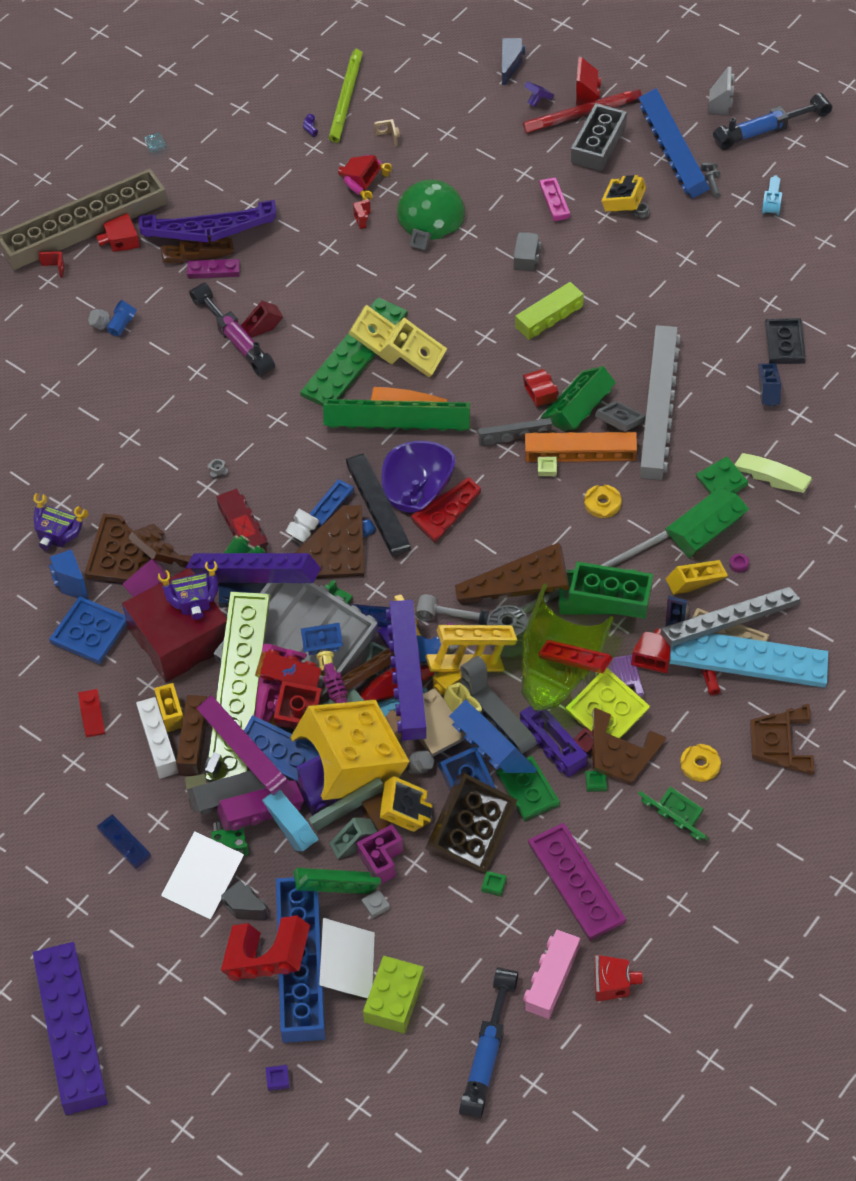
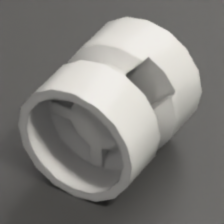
(302, 525)

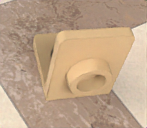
(390, 129)

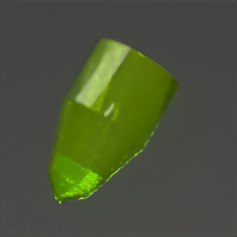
(547, 682)

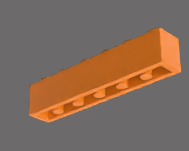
(581, 446)

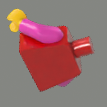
(361, 172)

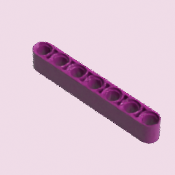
(242, 745)

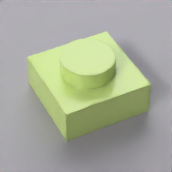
(547, 466)

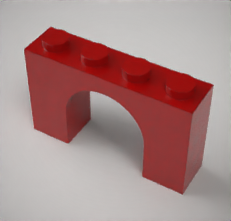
(282, 957)

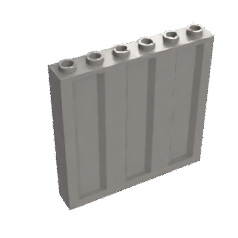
(308, 605)

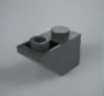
(243, 903)

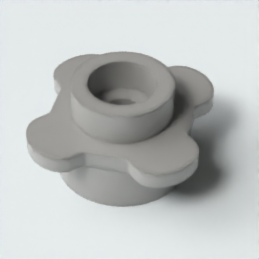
(217, 468)

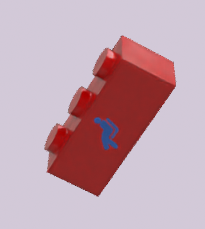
(288, 669)

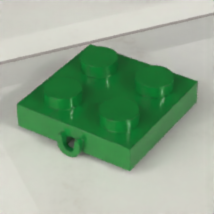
(722, 475)

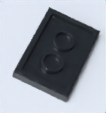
(785, 341)

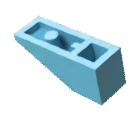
(290, 821)

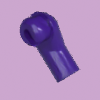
(308, 125)

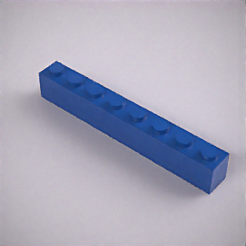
(675, 145)

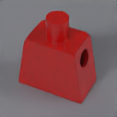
(119, 234)
(652, 652)

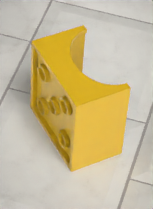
(352, 744)

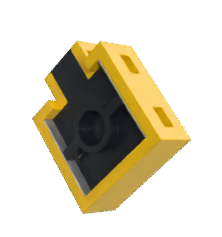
(624, 193)
(405, 804)

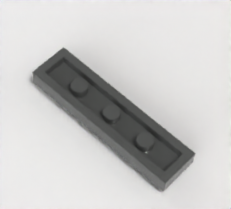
(512, 432)

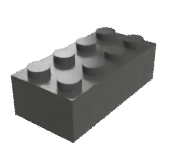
(598, 137)

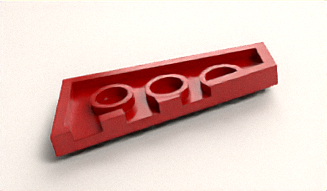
(446, 509)

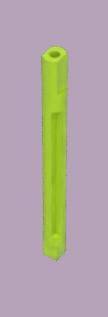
(345, 96)

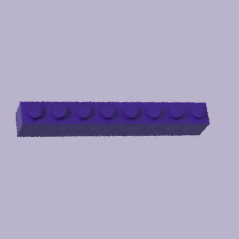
(257, 567)
(407, 668)

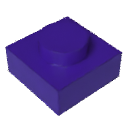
(277, 1077)

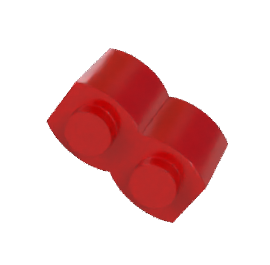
(540, 387)

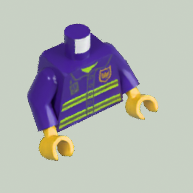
(55, 525)
(191, 593)

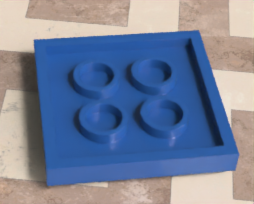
(89, 630)

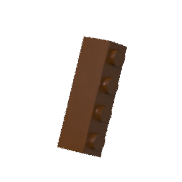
(191, 737)

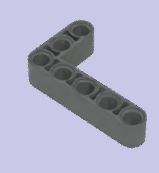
(493, 709)

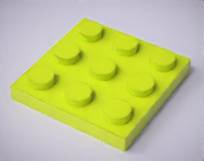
(611, 696)

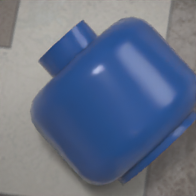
(368, 527)

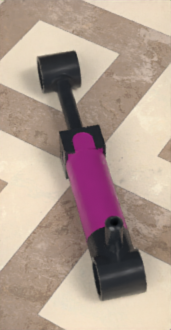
(230, 328)

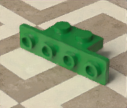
(678, 807)

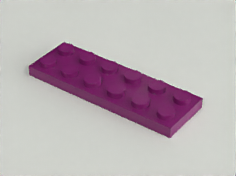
(577, 881)

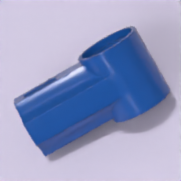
(122, 315)

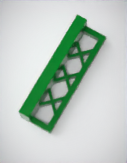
(335, 881)

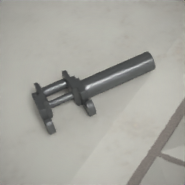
(710, 176)

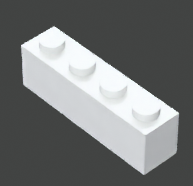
(157, 737)

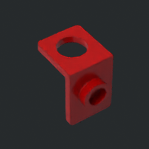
(52, 258)

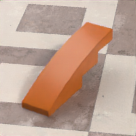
(396, 394)

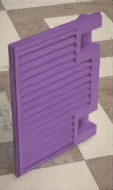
(622, 668)

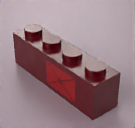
(240, 518)

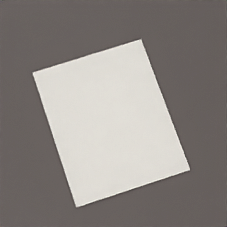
(202, 875)
(347, 958)

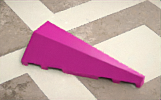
(268, 690)

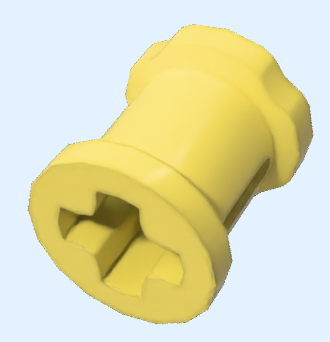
(324, 658)

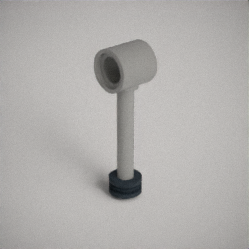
(428, 608)

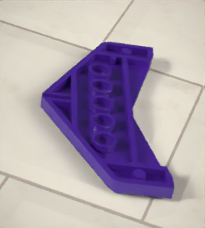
(217, 225)

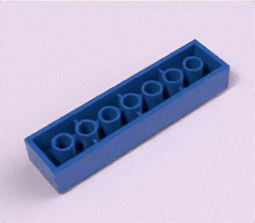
(299, 991)

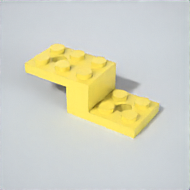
(397, 341)

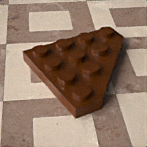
(338, 544)
(113, 554)

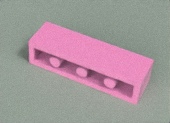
(552, 974)

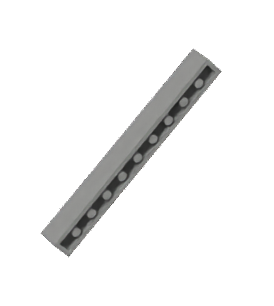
(659, 404)

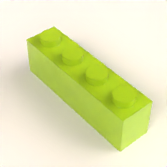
(549, 310)

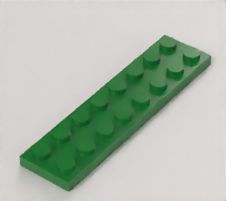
(347, 360)

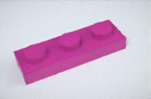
(554, 199)

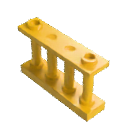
(470, 635)

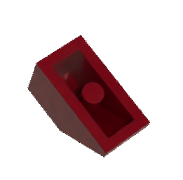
(262, 319)

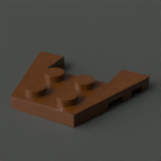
(150, 542)
(773, 739)
(616, 756)

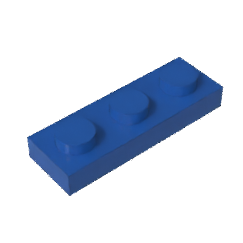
(332, 501)

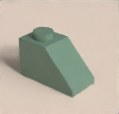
(346, 840)

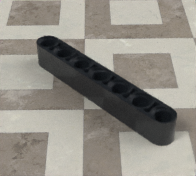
(378, 505)

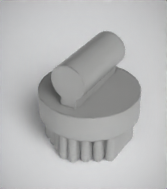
(99, 319)
(420, 762)

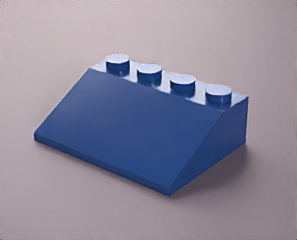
(489, 740)

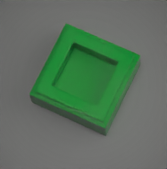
(595, 781)
(494, 883)

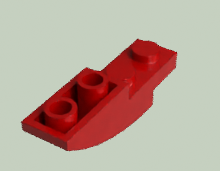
(383, 685)

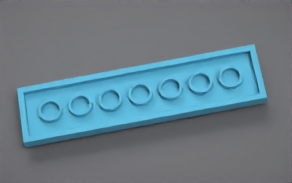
(753, 659)

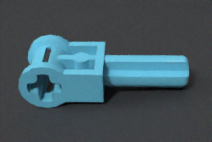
(773, 197)

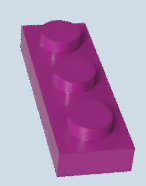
(213, 268)

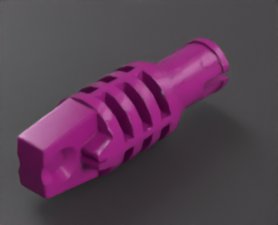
(334, 684)

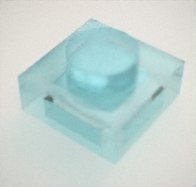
(155, 142)

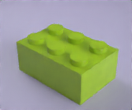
(393, 994)

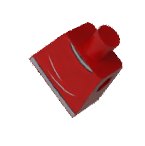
(614, 978)

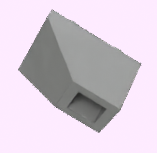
(720, 94)

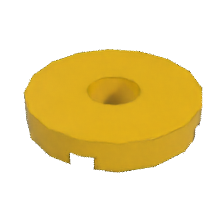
(602, 510)
(697, 772)

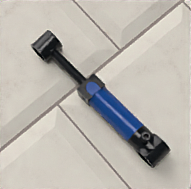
(775, 120)
(489, 1042)

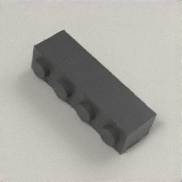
(208, 795)

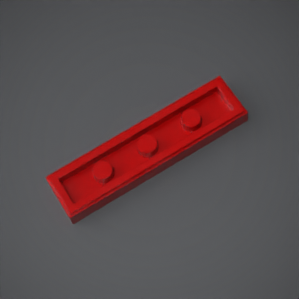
(575, 656)

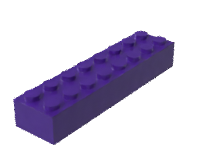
(70, 1028)

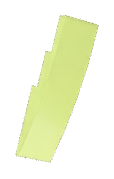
(777, 474)

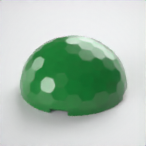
(431, 208)

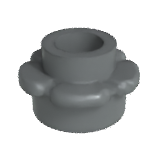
(642, 210)

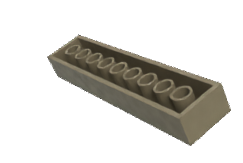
(81, 218)

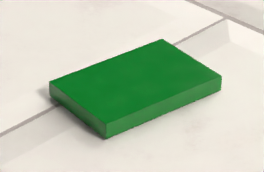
(531, 791)

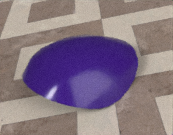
(416, 474)

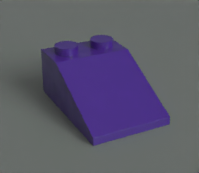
(312, 784)

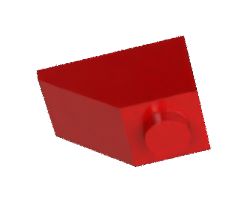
(91, 713)

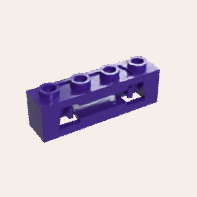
(573, 756)

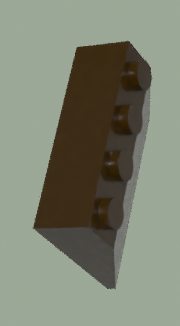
(471, 823)

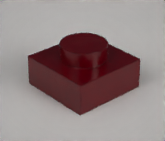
(585, 740)

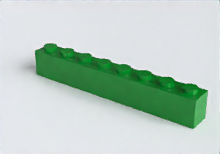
(396, 414)

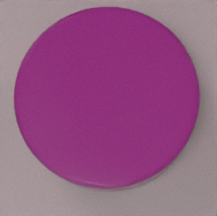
(739, 563)

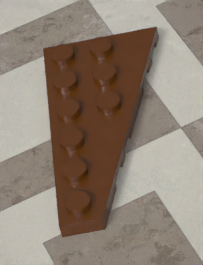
(518, 577)

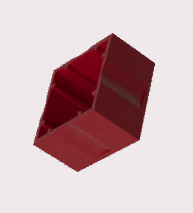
(168, 636)

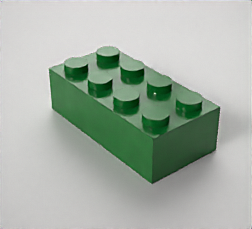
(611, 590)

